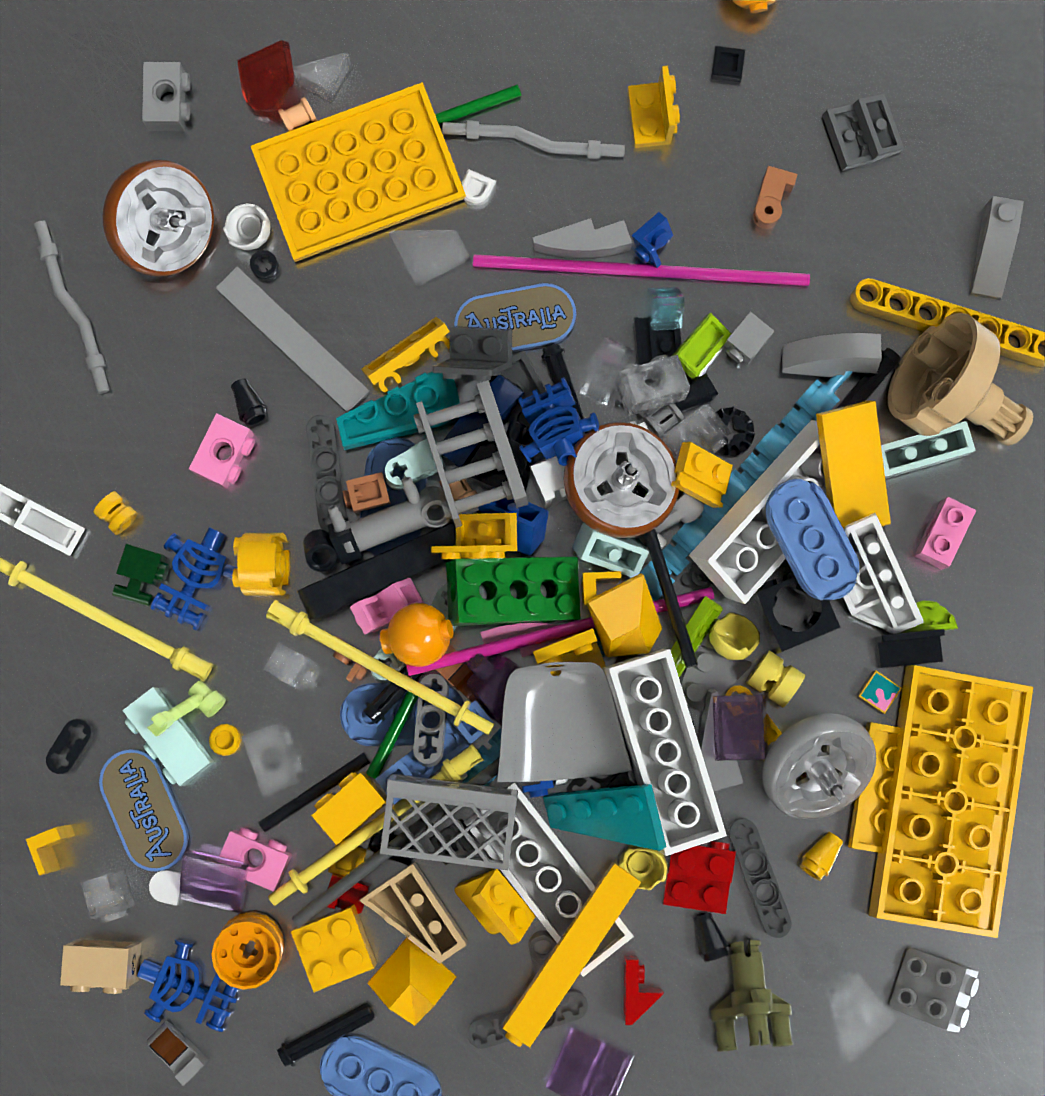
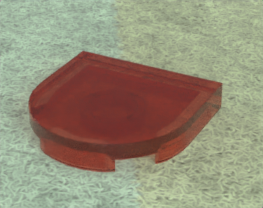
(267, 76)

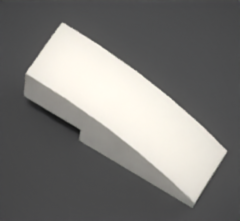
(38, 521)

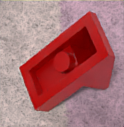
(636, 999)

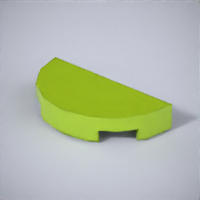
(934, 617)

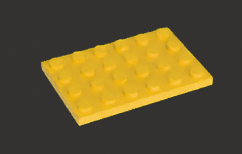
(358, 172)

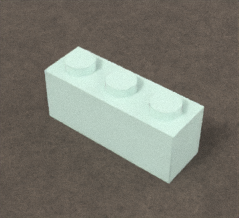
(925, 451)
(175, 747)

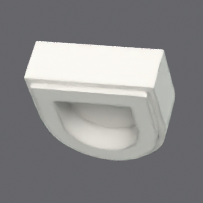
(477, 188)
(166, 887)

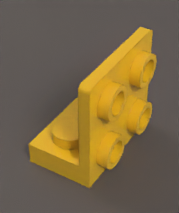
(653, 112)
(577, 648)

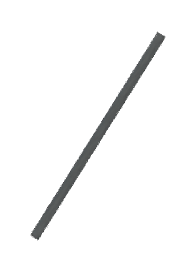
(377, 859)

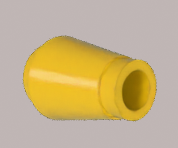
(820, 858)

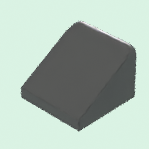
(460, 846)

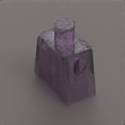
(490, 682)

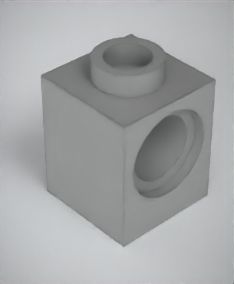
(748, 339)

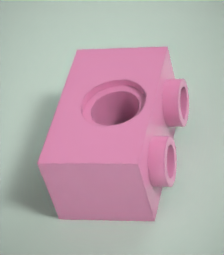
(222, 433)
(945, 533)
(274, 857)

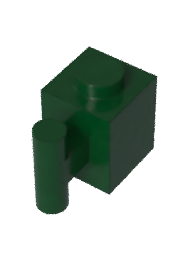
(141, 567)

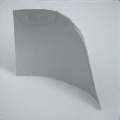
(560, 725)

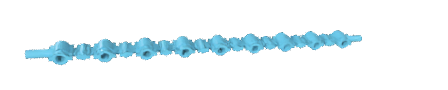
(815, 400)

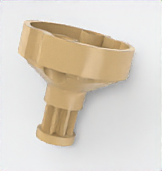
(951, 378)

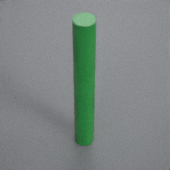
(478, 104)
(392, 735)

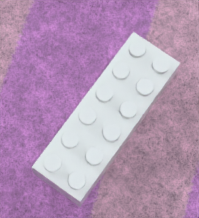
(741, 547)
(665, 748)
(546, 874)

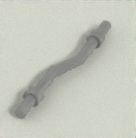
(592, 149)
(48, 253)

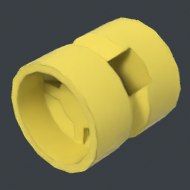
(775, 678)

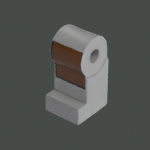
(177, 1052)

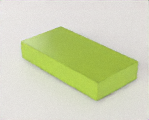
(702, 345)

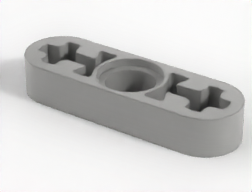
(437, 743)

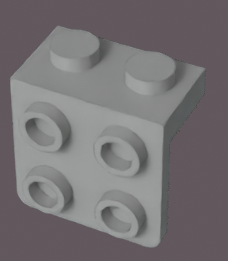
(934, 990)

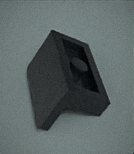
(909, 648)

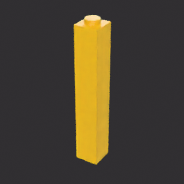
(570, 955)

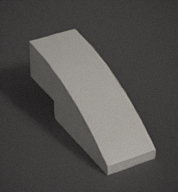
(584, 241)
(833, 354)

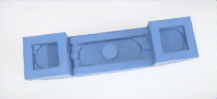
(455, 742)

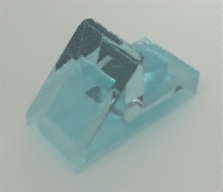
(666, 308)

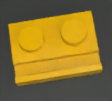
(702, 474)

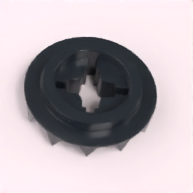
(742, 422)

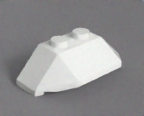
(880, 587)

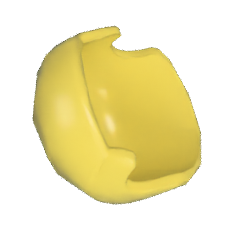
(734, 636)
(645, 865)

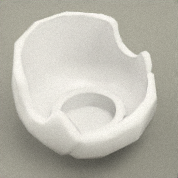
(247, 227)

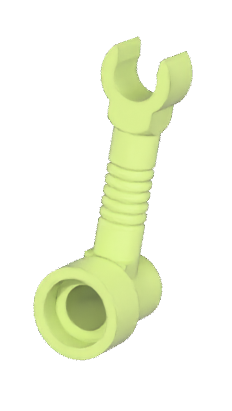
(202, 698)

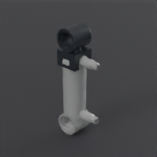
(350, 538)

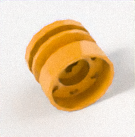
(237, 965)

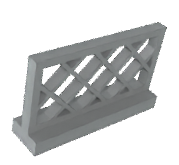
(455, 794)

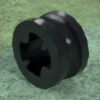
(259, 256)

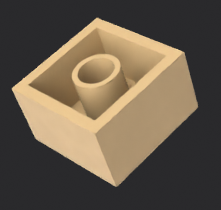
(100, 964)

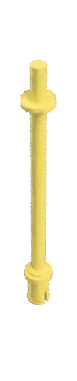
(300, 624)
(179, 657)
(450, 771)

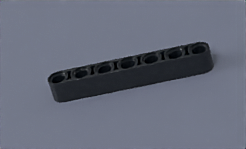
(376, 572)

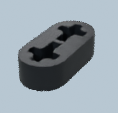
(76, 750)

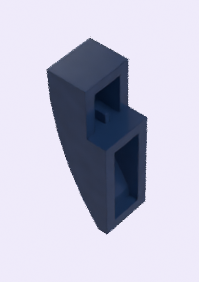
(506, 398)

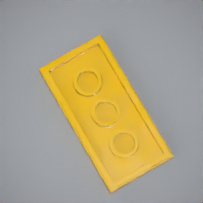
(853, 462)

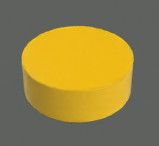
(225, 739)

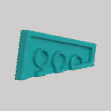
(394, 413)
(611, 814)

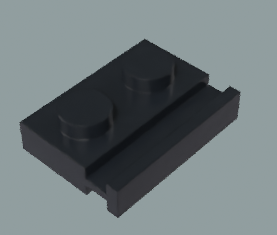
(654, 342)

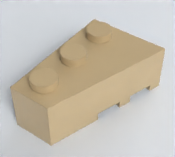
(417, 912)

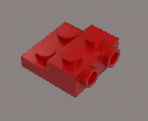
(700, 877)

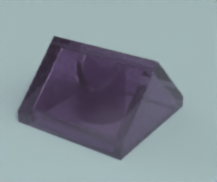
(740, 727)

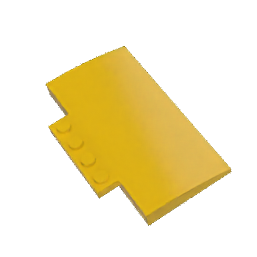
(944, 800)

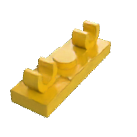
(406, 352)

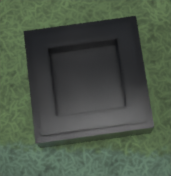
(727, 64)

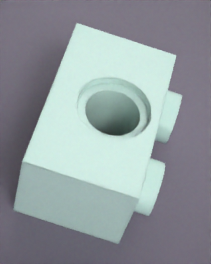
(610, 552)

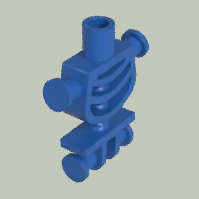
(554, 423)
(208, 549)
(160, 975)

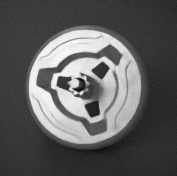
(823, 789)

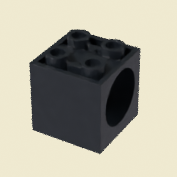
(781, 637)

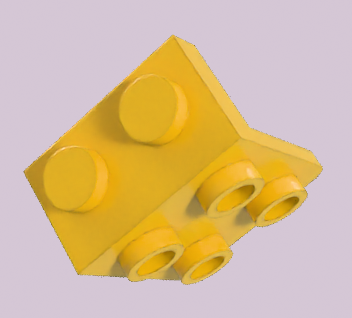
(482, 537)
(496, 905)

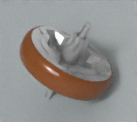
(128, 220)
(619, 510)

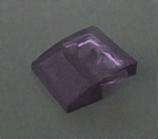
(213, 881)
(589, 1067)

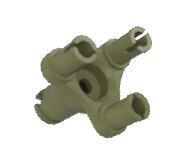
(753, 1001)

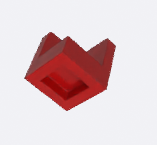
(351, 896)

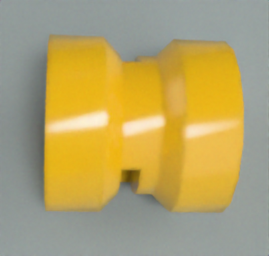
(115, 513)

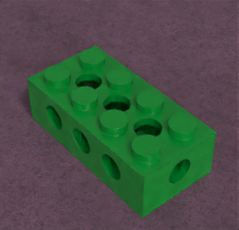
(526, 574)

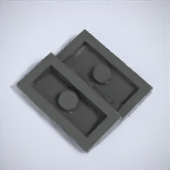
(863, 131)

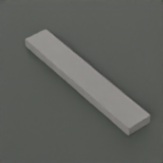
(293, 340)

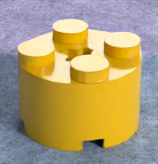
(261, 564)

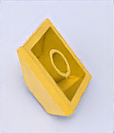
(625, 618)
(411, 982)

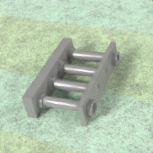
(501, 460)

